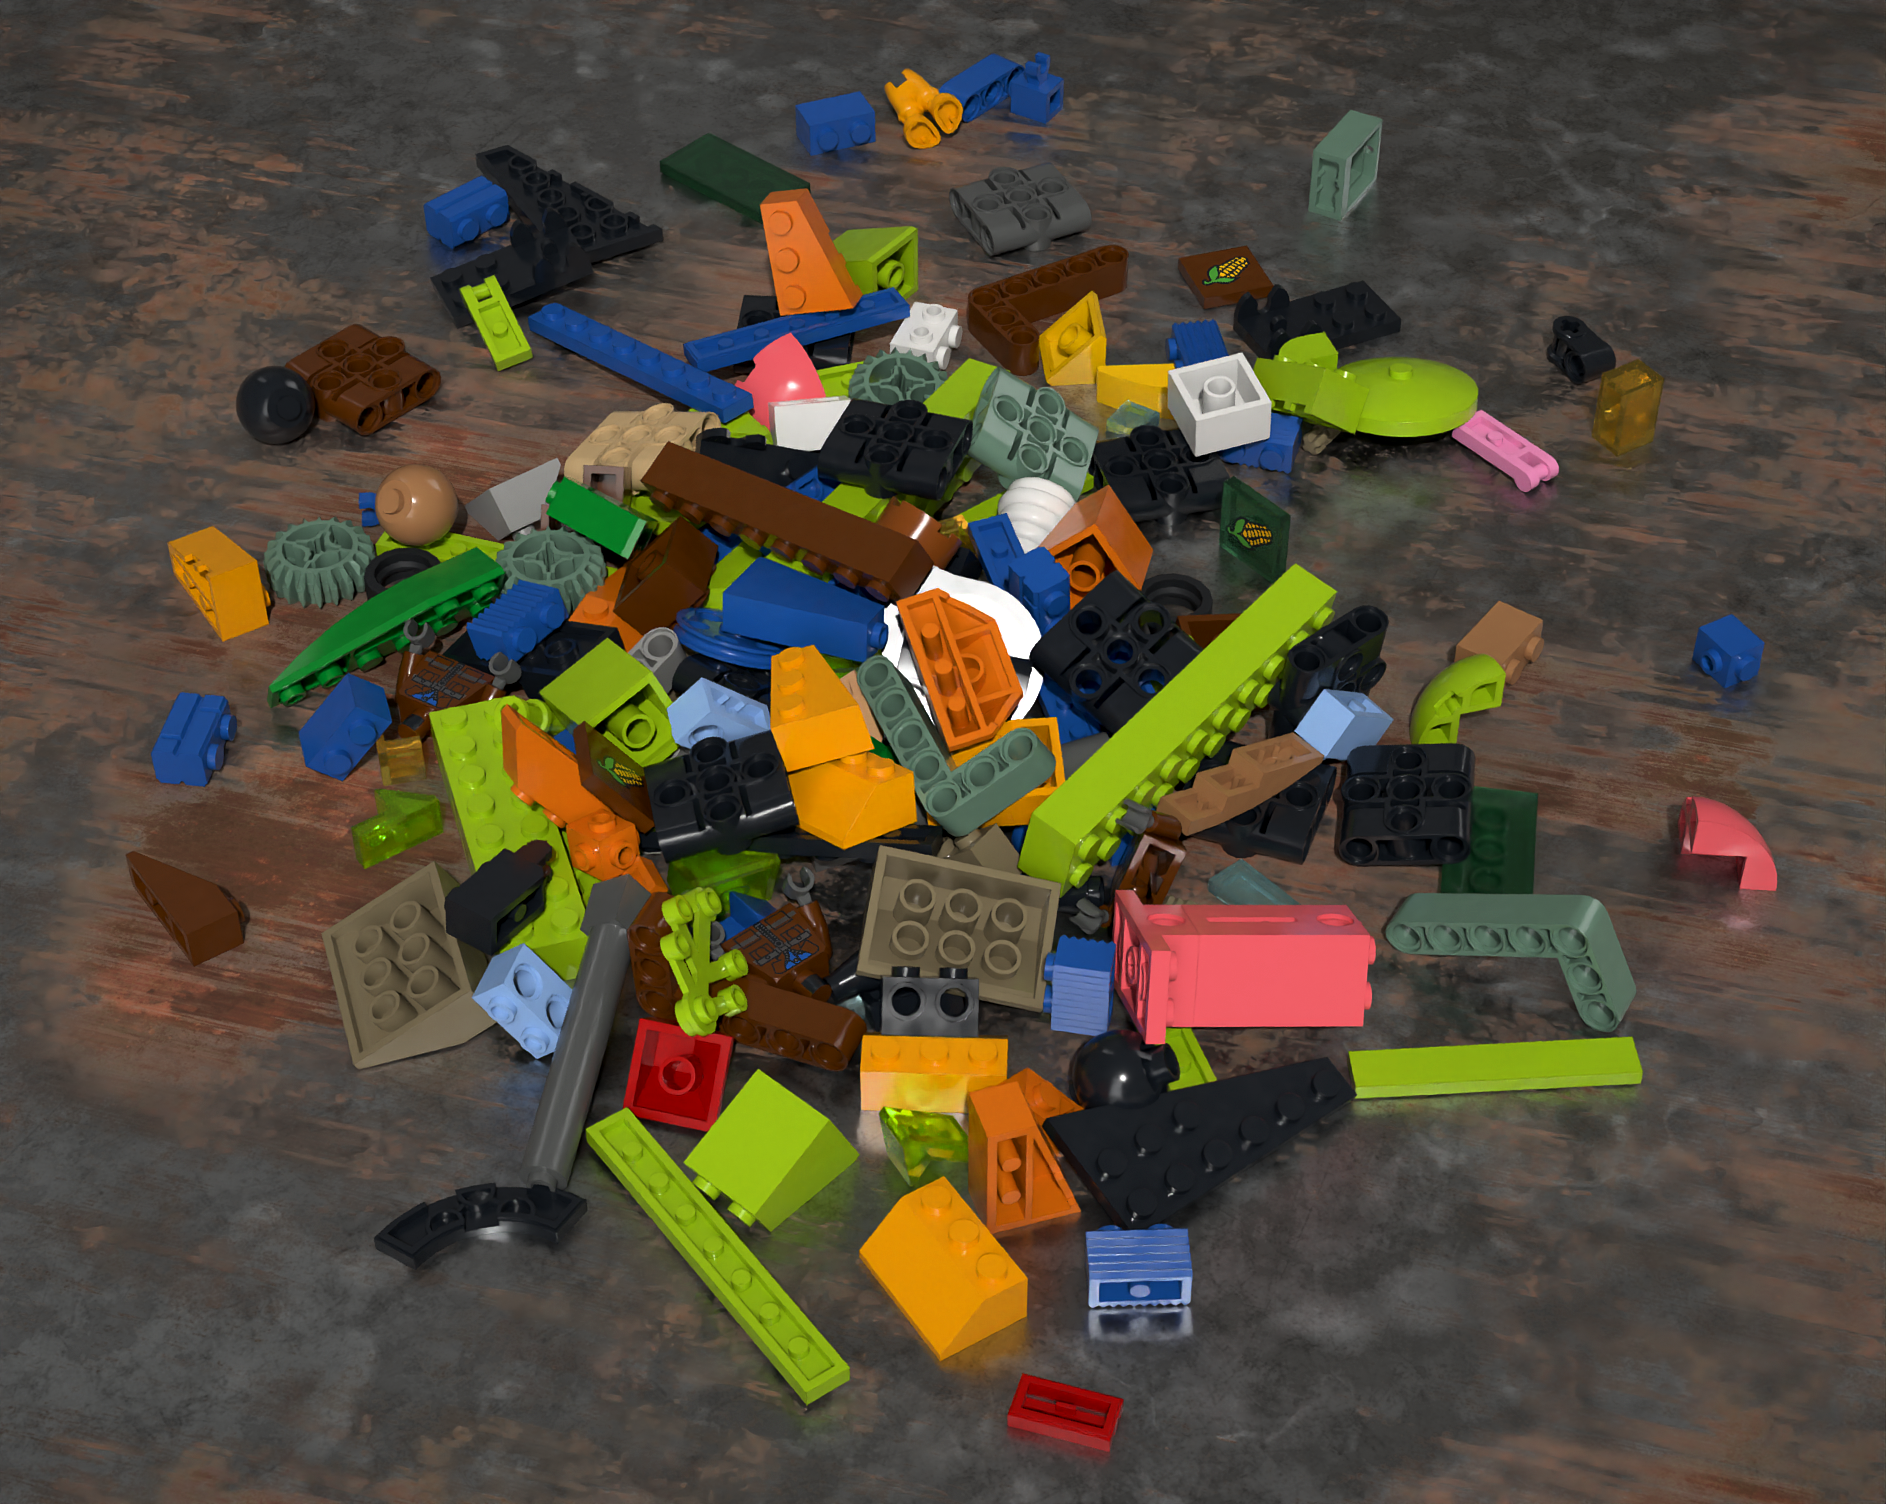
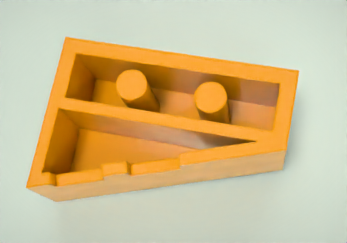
(221, 581)

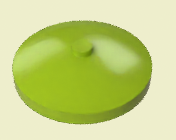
(1413, 396)

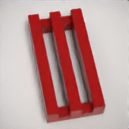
(1062, 1419)

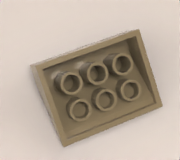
(959, 916)
(402, 977)

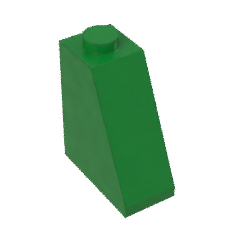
(600, 517)

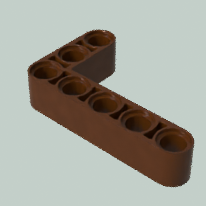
(1004, 310)
(774, 1018)

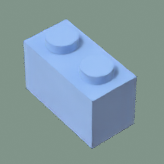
(1342, 723)

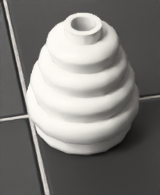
(1034, 508)

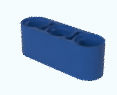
(983, 85)

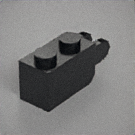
(500, 897)

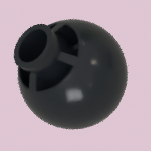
(275, 404)
(1122, 1071)

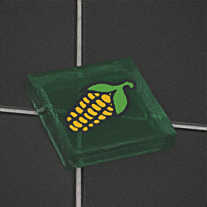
(1254, 529)

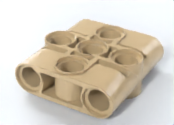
(637, 439)

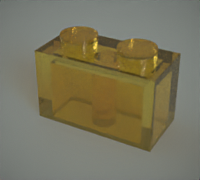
(1627, 407)

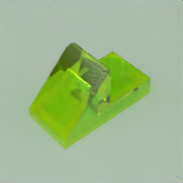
(401, 823)
(918, 1137)

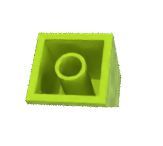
(881, 258)
(617, 700)
(768, 1154)

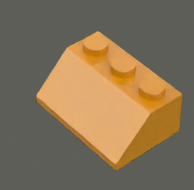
(853, 798)
(929, 1070)
(945, 1269)

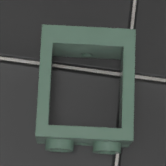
(1344, 165)

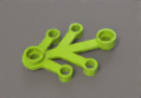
(697, 1010)

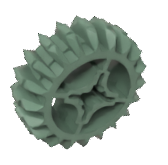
(895, 378)
(318, 561)
(556, 561)

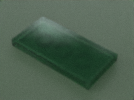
(729, 174)
(1500, 846)

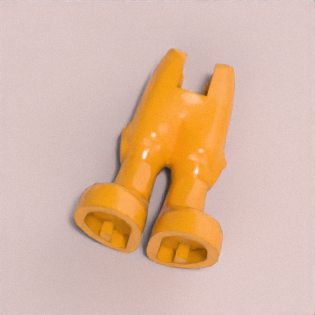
(915, 98)

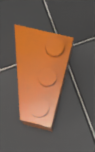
(803, 258)

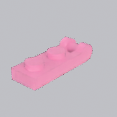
(1507, 450)

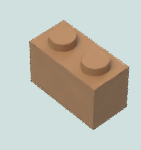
(1506, 636)

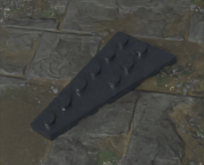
(589, 216)
(1193, 1139)

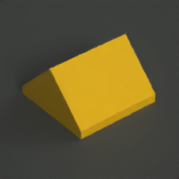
(1075, 345)

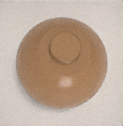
(416, 504)

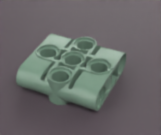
(1030, 434)

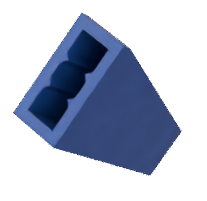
(802, 611)

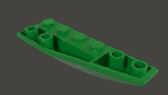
(375, 628)

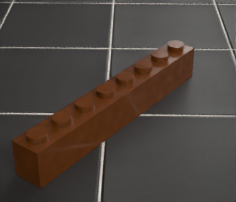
(787, 523)

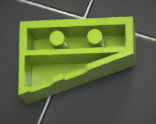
(1312, 392)

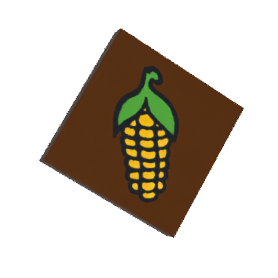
(1224, 276)
(613, 777)

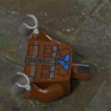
(437, 682)
(1146, 866)
(786, 947)

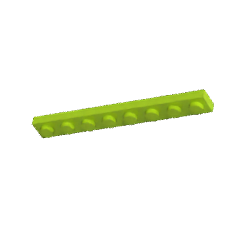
(718, 1256)

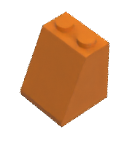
(1097, 540)

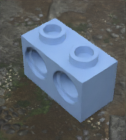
(715, 712)
(524, 998)

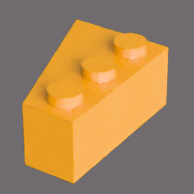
(813, 711)

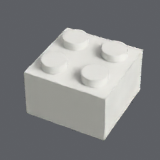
(1219, 404)

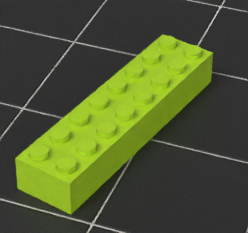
(496, 819)

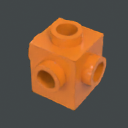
(603, 844)

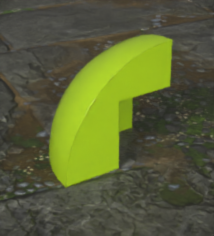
(1459, 689)

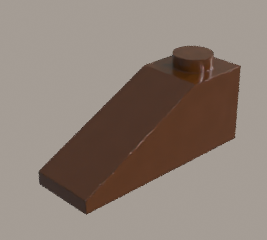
(188, 908)

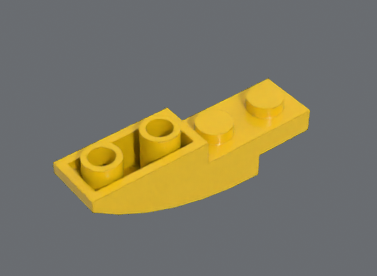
(1137, 383)

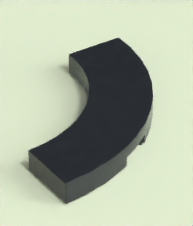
(476, 1212)

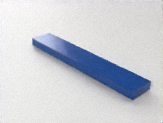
(746, 342)

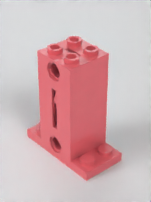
(1240, 965)

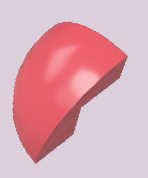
(781, 374)
(1719, 830)

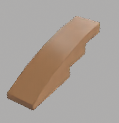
(1246, 781)

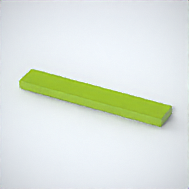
(1494, 1067)

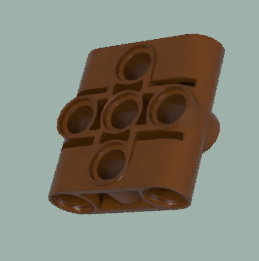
(364, 378)

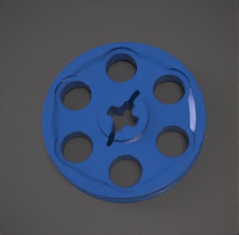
(703, 632)

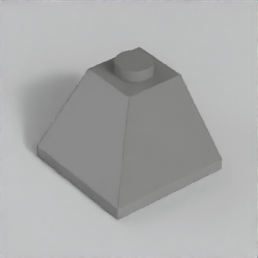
(515, 503)

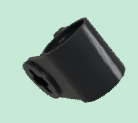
(1579, 350)

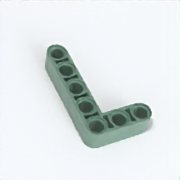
(952, 795)
(1526, 925)

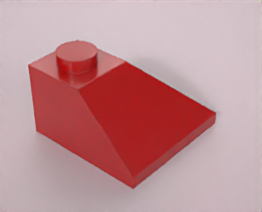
(677, 1075)

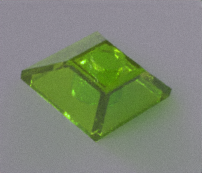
(744, 872)

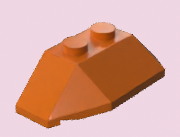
(960, 666)
(544, 771)

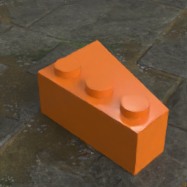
(1011, 1162)

